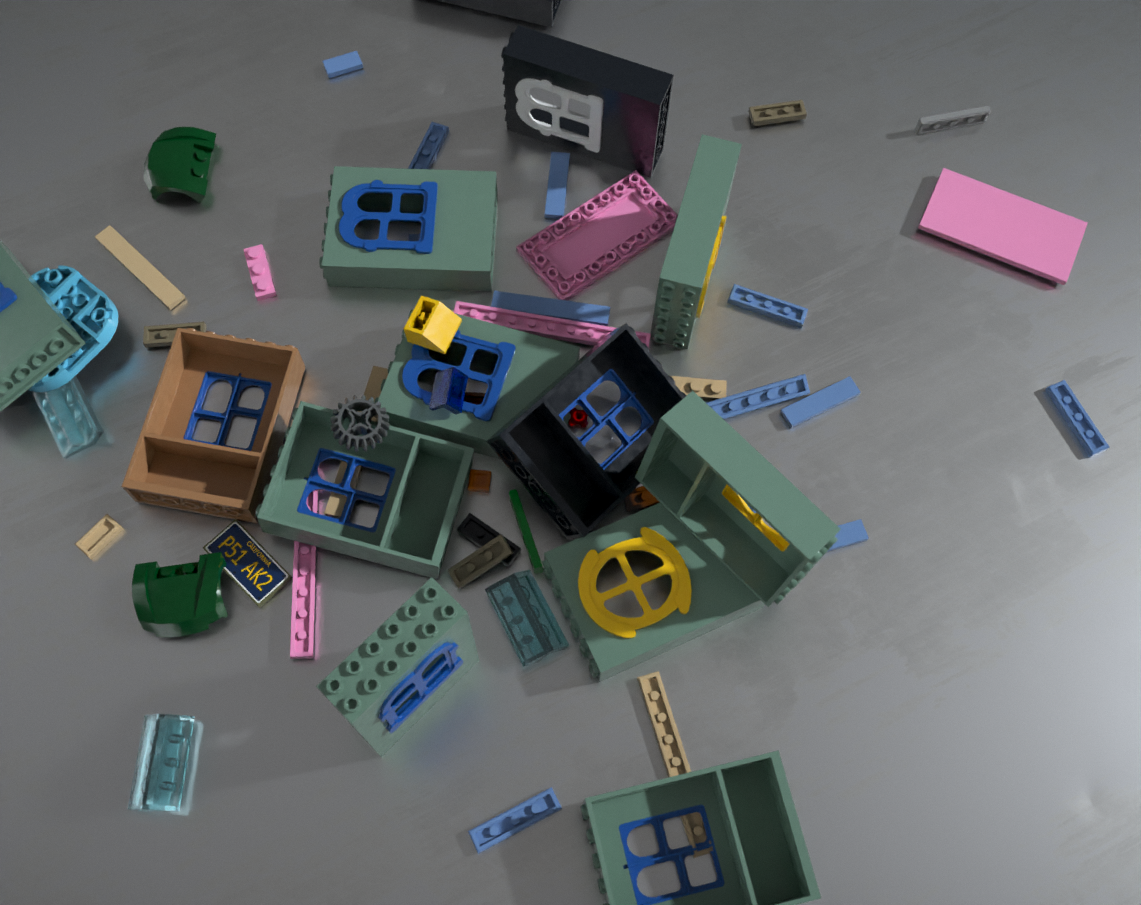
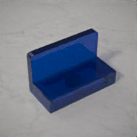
(449, 390)

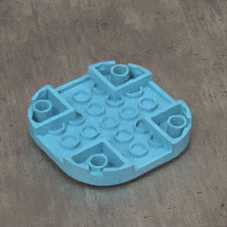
(86, 310)

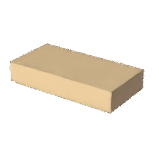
(99, 536)

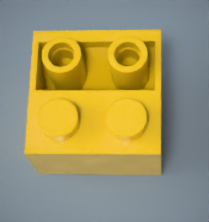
(432, 325)

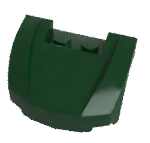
(179, 162)
(180, 596)

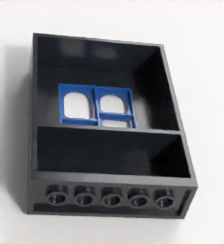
(555, 462)

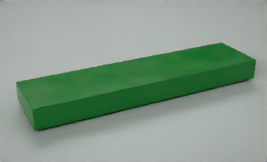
(525, 532)

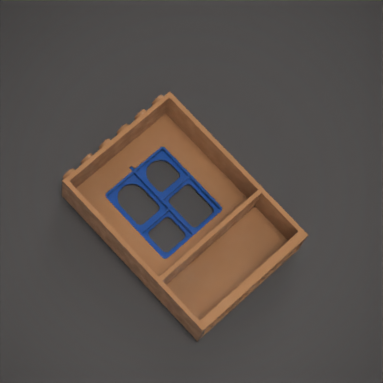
(207, 476)

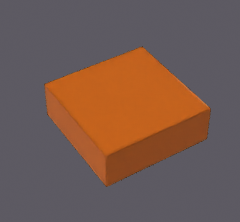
(479, 481)

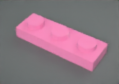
(259, 272)

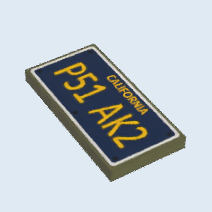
(249, 563)

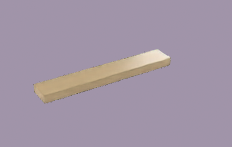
(140, 267)

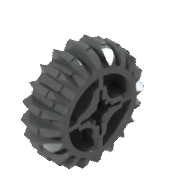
(369, 410)

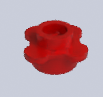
(578, 423)

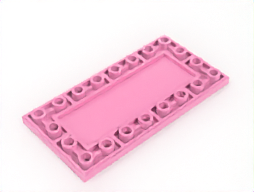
(1003, 226)
(598, 236)

